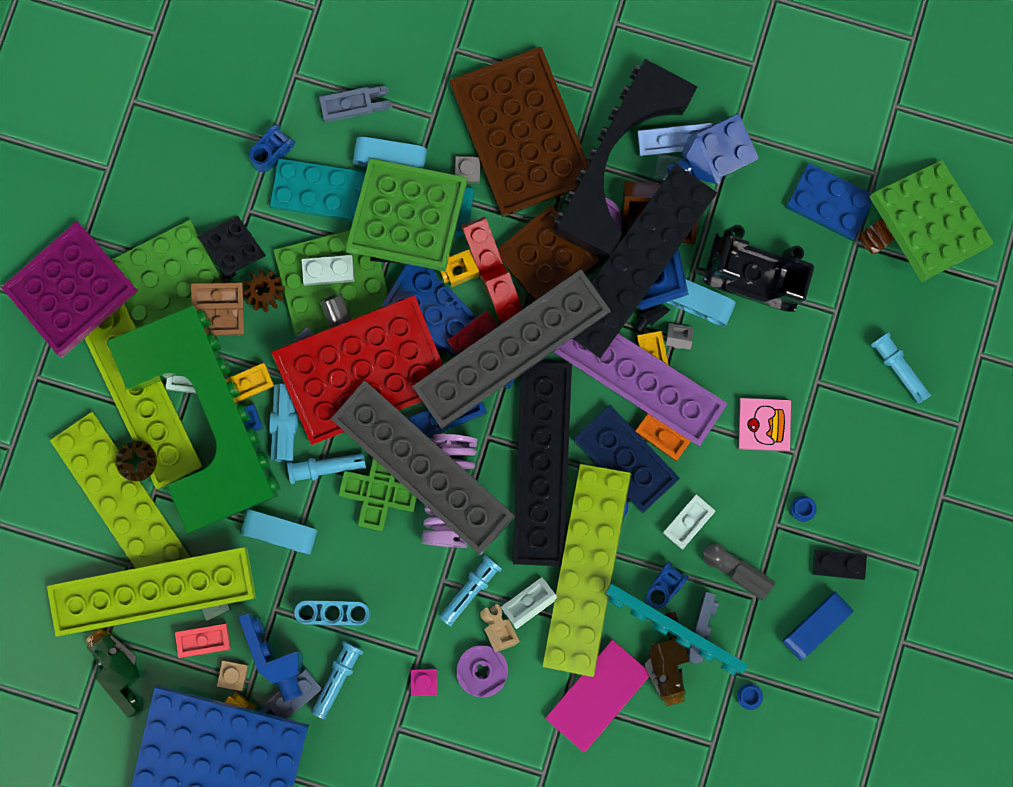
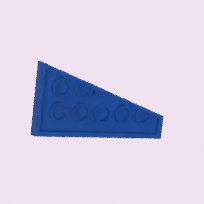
(439, 304)

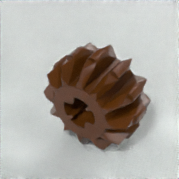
(876, 237)
(266, 299)

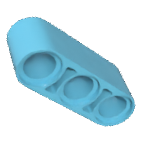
(388, 151)
(705, 304)
(278, 532)
(321, 607)

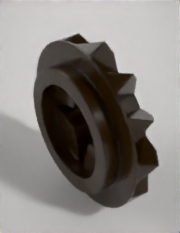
(144, 469)

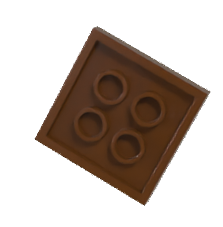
(541, 258)

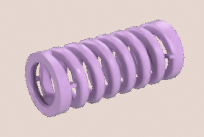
(442, 534)

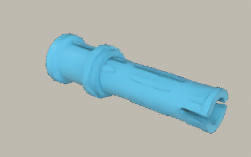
(894, 358)
(314, 468)
(477, 580)
(341, 669)

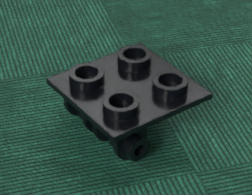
(231, 246)

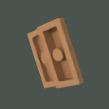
(223, 306)

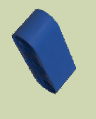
(818, 626)

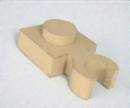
(499, 632)

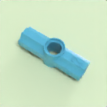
(283, 425)

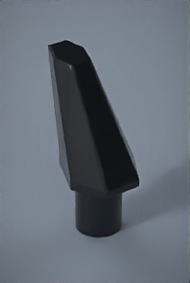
(650, 317)

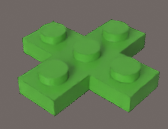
(378, 495)

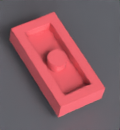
(203, 640)

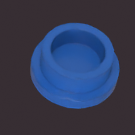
(803, 508)
(749, 696)

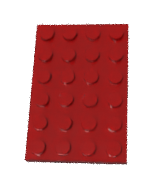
(383, 347)

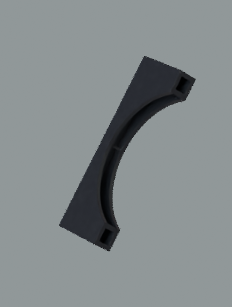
(587, 217)

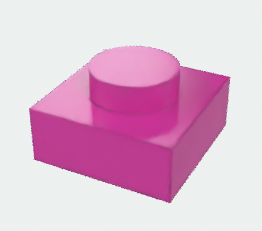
(424, 682)

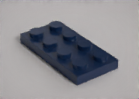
(617, 446)

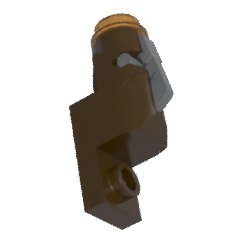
(664, 668)

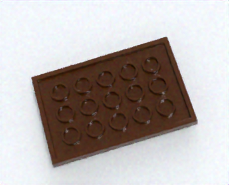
(520, 131)

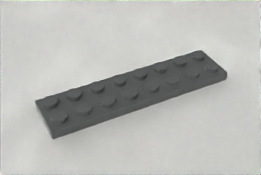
(511, 349)
(423, 468)

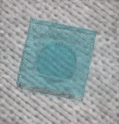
(662, 162)

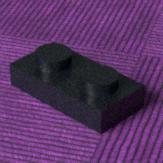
(839, 564)

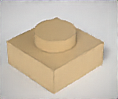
(232, 676)

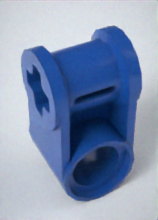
(274, 145)
(668, 583)

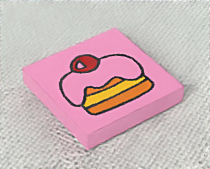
(764, 424)

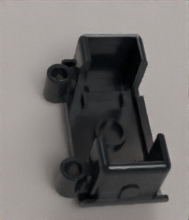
(757, 273)

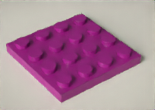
(69, 289)

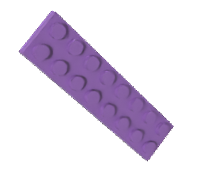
(650, 386)

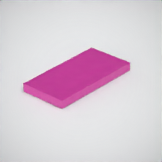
(598, 699)

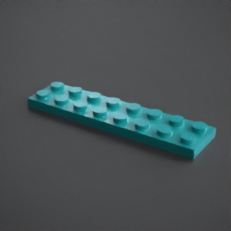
(331, 192)

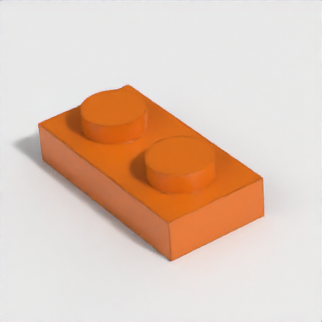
(662, 437)

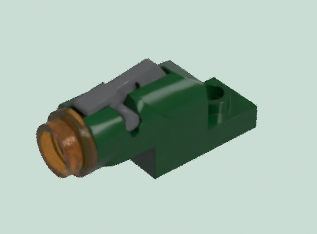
(119, 669)

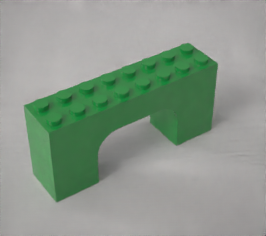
(186, 348)

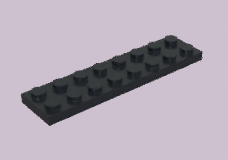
(645, 253)
(542, 465)

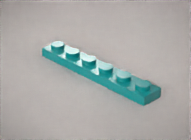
(684, 636)

